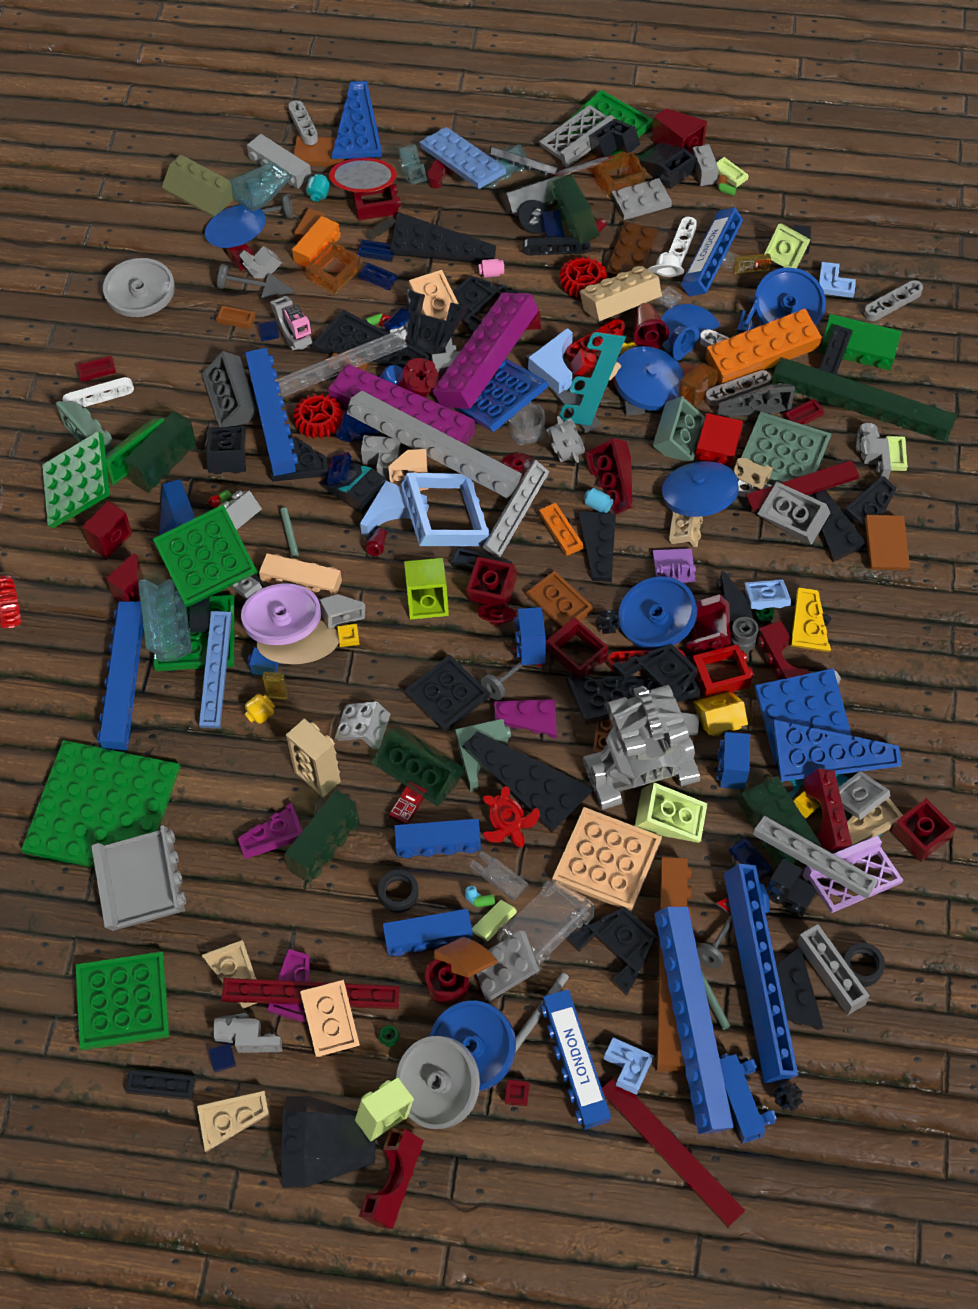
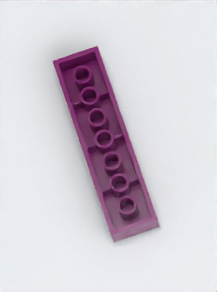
(485, 350)
(354, 380)

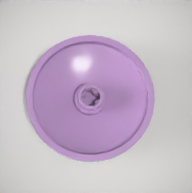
(281, 614)

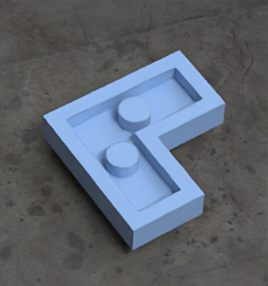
(833, 284)
(632, 1060)

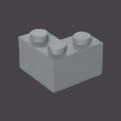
(380, 452)

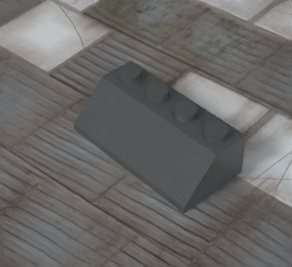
(537, 190)
(229, 391)

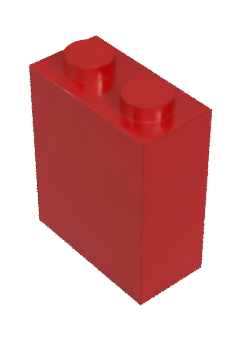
(719, 439)

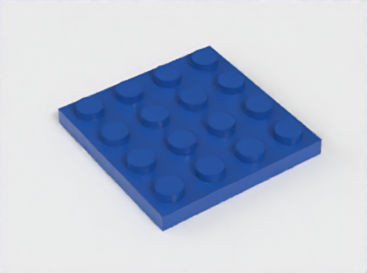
(505, 395)
(803, 700)

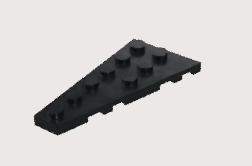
(426, 239)
(351, 331)

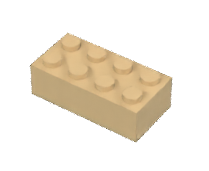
(620, 293)
(313, 757)

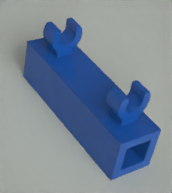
(741, 1102)

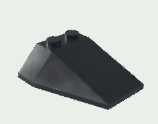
(321, 1142)

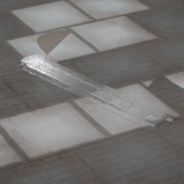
(335, 364)

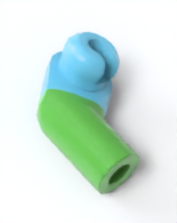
(478, 900)

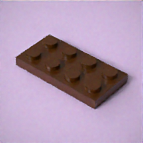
(631, 248)

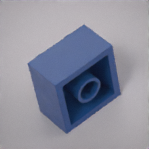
(530, 636)
(733, 760)

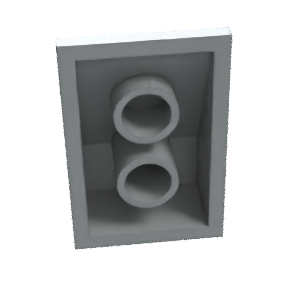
(794, 512)

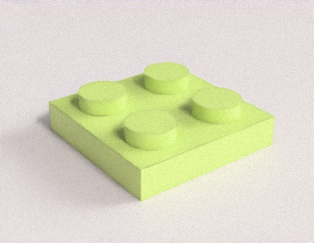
(787, 246)

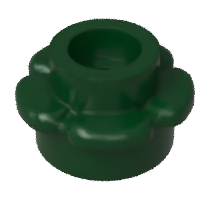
(765, 618)
(389, 1030)

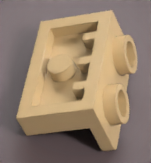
(685, 529)

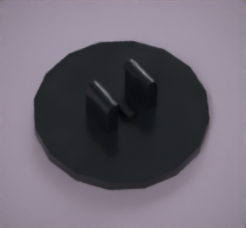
(531, 216)

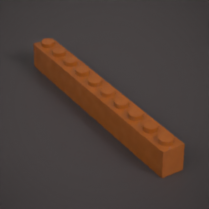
(673, 893)

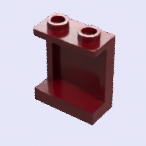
(711, 625)

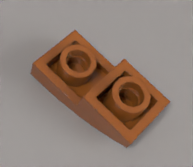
(602, 731)

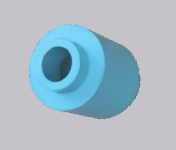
(598, 500)

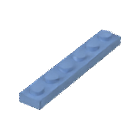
(215, 670)

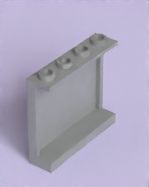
(138, 879)

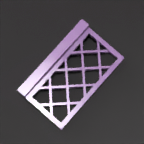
(855, 854)

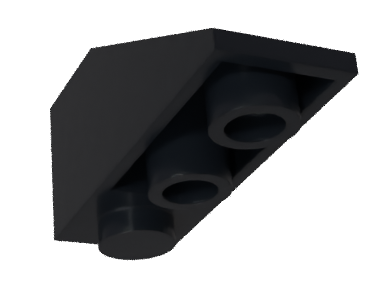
(737, 601)

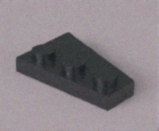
(871, 502)

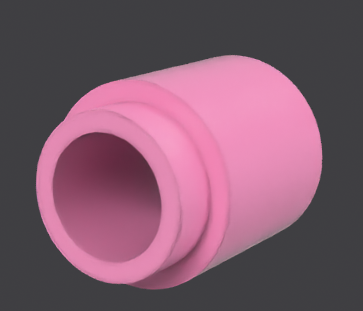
(491, 268)

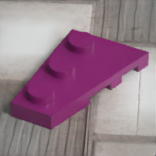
(530, 714)
(275, 833)
(293, 969)

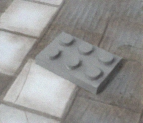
(641, 199)
(513, 966)

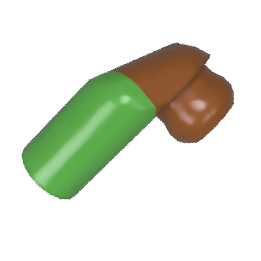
(724, 187)

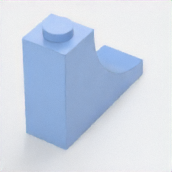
(549, 364)
(387, 506)

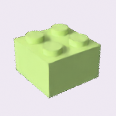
(384, 1108)

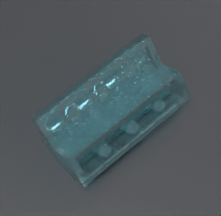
(164, 620)

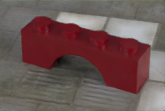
(774, 640)
(834, 830)
(402, 1153)

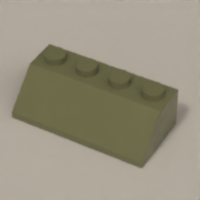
(198, 186)

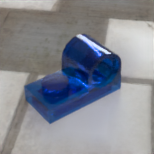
(352, 428)

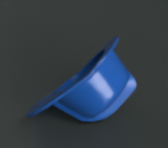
(683, 340)

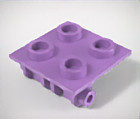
(675, 564)

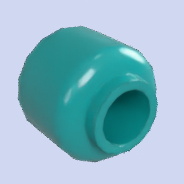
(317, 187)

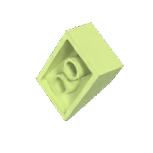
(670, 813)

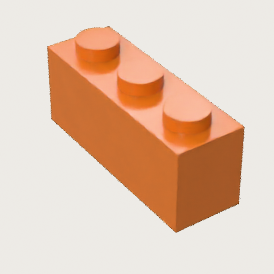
(315, 241)

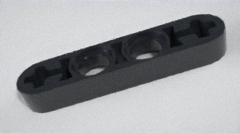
(531, 248)

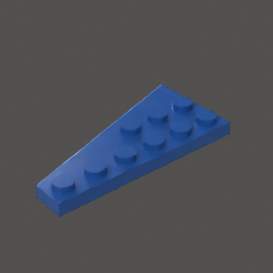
(357, 128)
(806, 749)

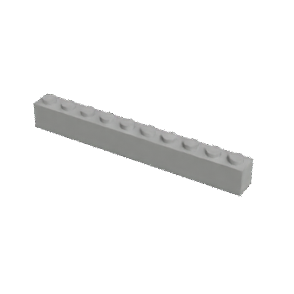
(437, 444)

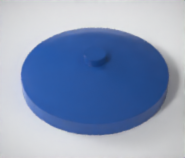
(787, 292)
(648, 377)
(700, 489)
(657, 613)
(484, 1033)

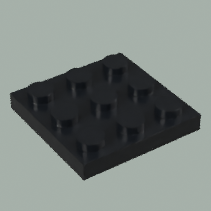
(447, 693)

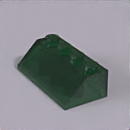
(415, 761)

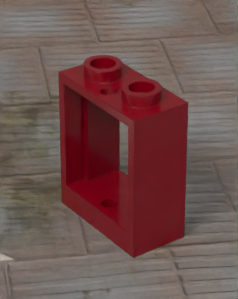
(377, 209)
(567, 632)

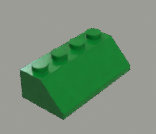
(868, 343)
(115, 458)

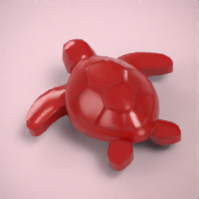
(508, 818)

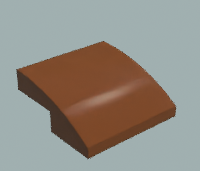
(465, 957)

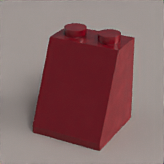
(678, 130)

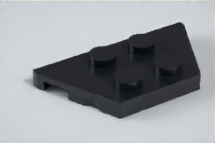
(797, 991)

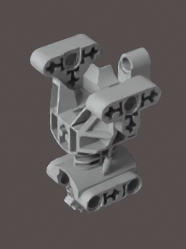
(646, 745)

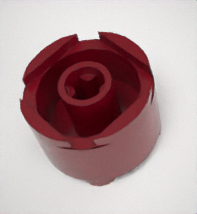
(419, 376)
(445, 991)

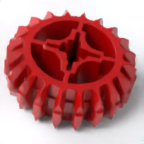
(583, 273)
(319, 422)
(9, 604)

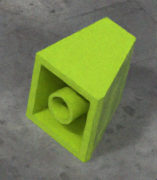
(426, 588)

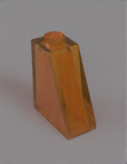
(697, 382)

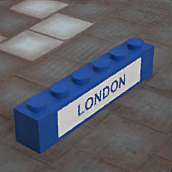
(712, 252)
(576, 1060)

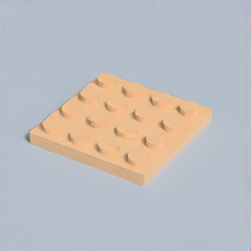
(607, 859)

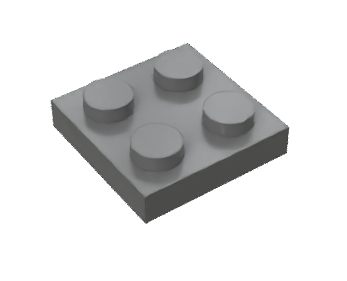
(862, 795)

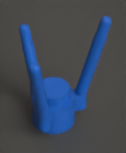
(747, 325)

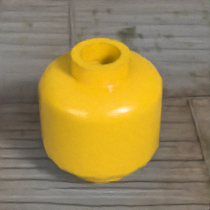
(259, 708)

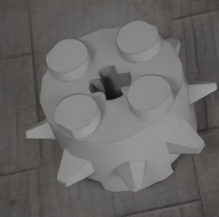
(566, 440)

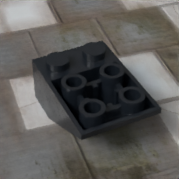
(668, 163)

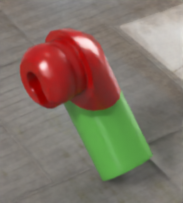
(378, 319)
(216, 500)

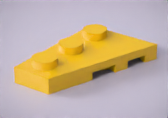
(808, 622)

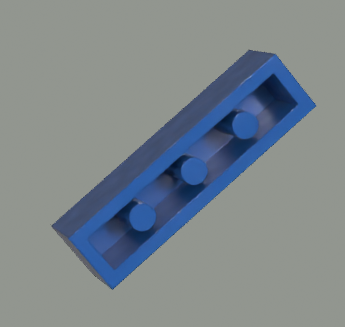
(437, 838)
(426, 932)

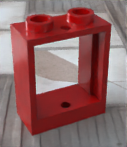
(733, 684)

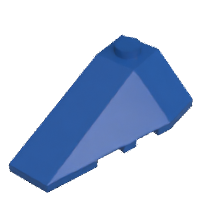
(174, 506)

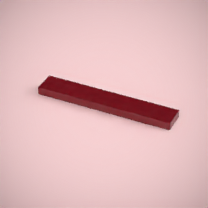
(809, 483)

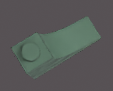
(494, 730)

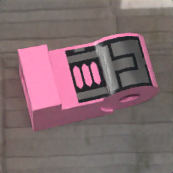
(296, 319)

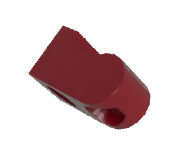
(437, 174)

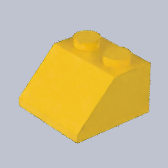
(721, 713)

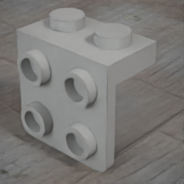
(363, 722)

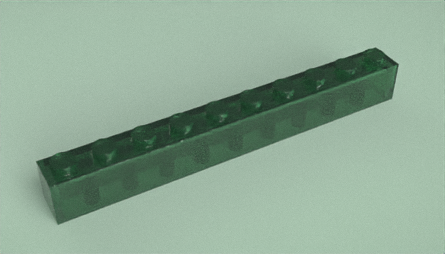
(865, 399)

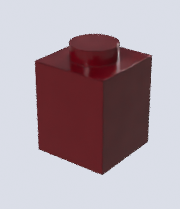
(234, 253)

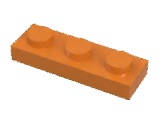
(561, 529)

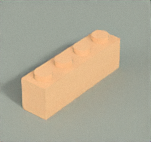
(318, 579)

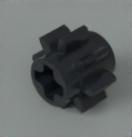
(607, 622)
(788, 1096)

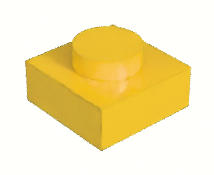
(348, 635)
(805, 805)

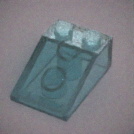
(259, 186)

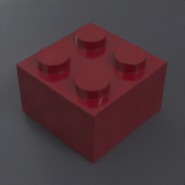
(107, 529)
(492, 582)
(923, 829)

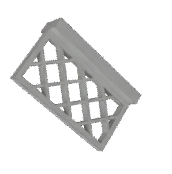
(578, 148)

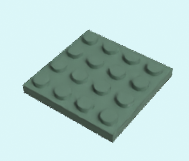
(786, 447)

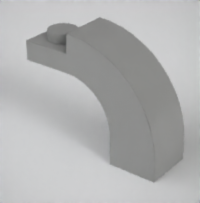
(278, 308)

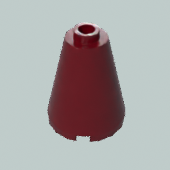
(649, 327)

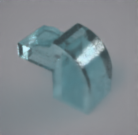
(411, 165)

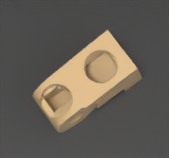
(752, 472)

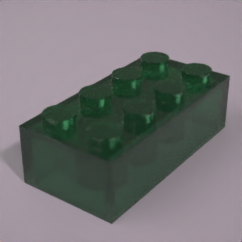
(575, 209)
(160, 451)
(774, 802)
(322, 837)

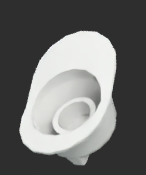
(667, 266)

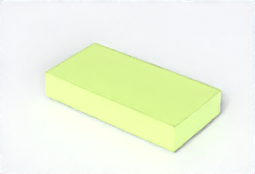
(734, 174)
(898, 454)
(493, 920)

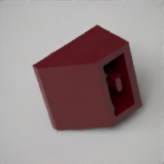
(125, 579)

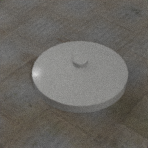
(138, 287)
(441, 1081)

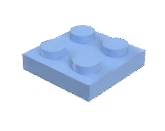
(767, 594)

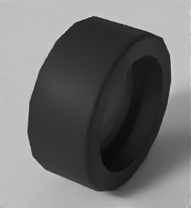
(398, 906)
(874, 953)

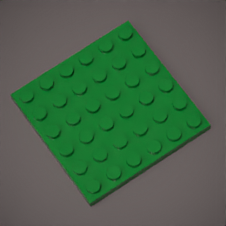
(98, 799)

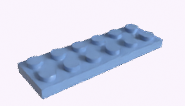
(462, 157)

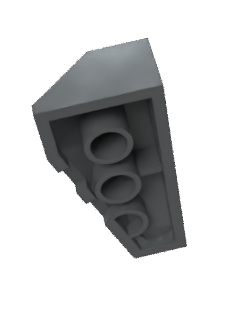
(768, 399)

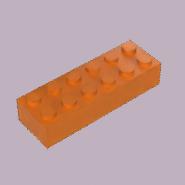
(763, 346)

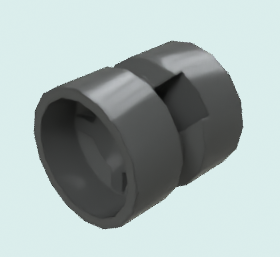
(744, 633)

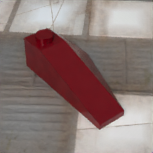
(613, 471)

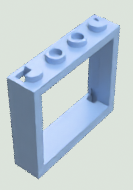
(419, 518)

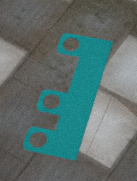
(597, 384)

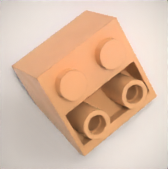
(409, 462)

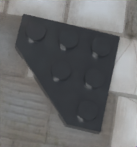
(309, 463)

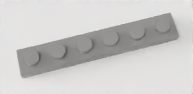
(515, 509)
(815, 857)

